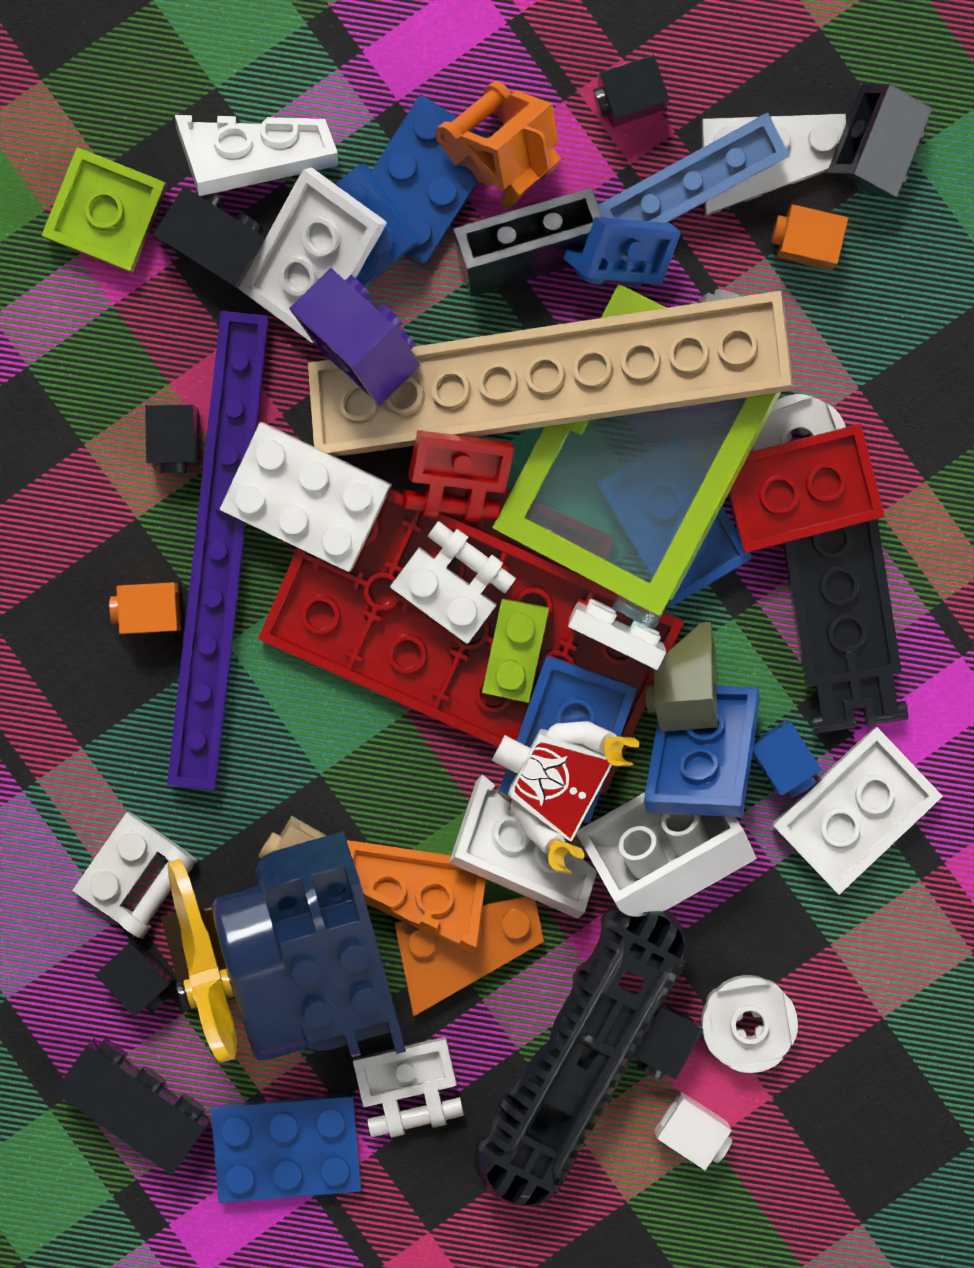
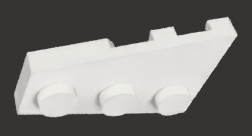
(808, 139)
(243, 154)
(499, 850)

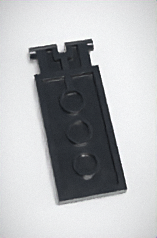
(845, 626)

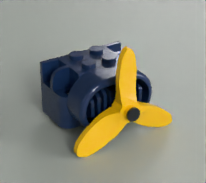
(293, 956)

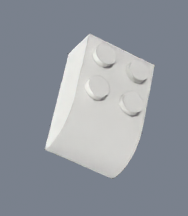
(662, 857)

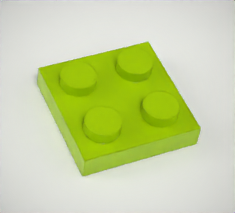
(104, 210)

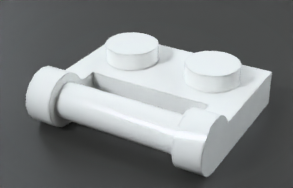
(121, 866)

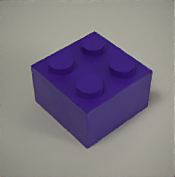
(357, 334)

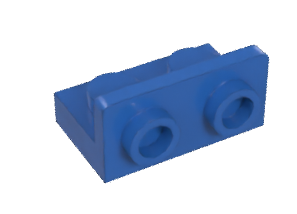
(625, 251)

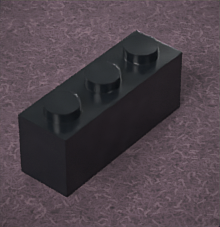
(524, 241)
(133, 1104)

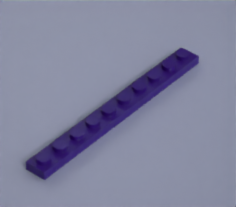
(217, 554)

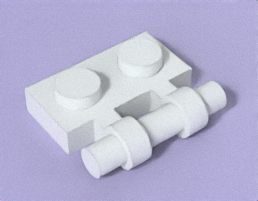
(442, 592)
(393, 1076)

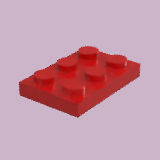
(805, 489)

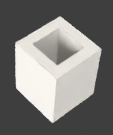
(694, 1131)

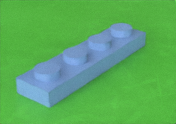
(701, 174)

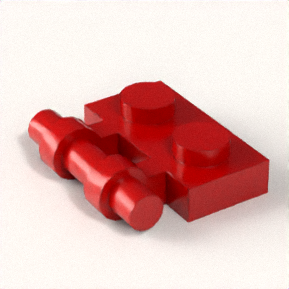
(458, 463)

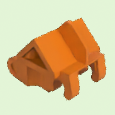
(512, 155)

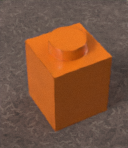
(809, 237)
(146, 608)

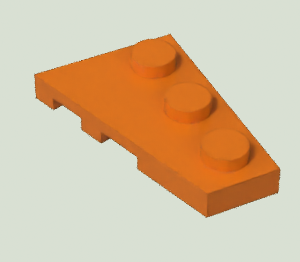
(422, 891)
(440, 969)

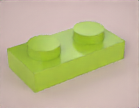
(515, 650)

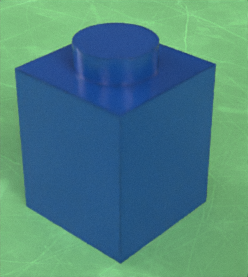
(785, 759)

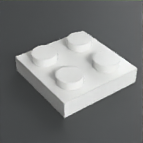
(599, 623)

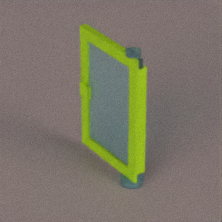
(633, 491)

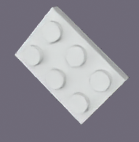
(312, 233)
(305, 497)
(857, 810)

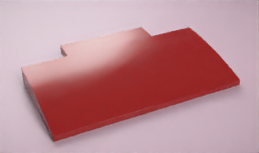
(389, 645)

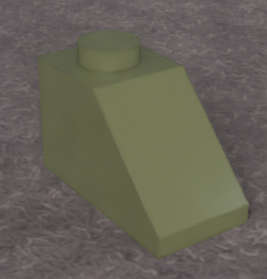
(686, 684)

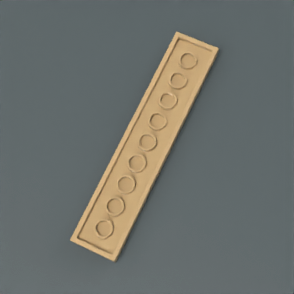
(563, 375)

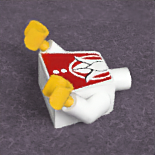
(559, 781)

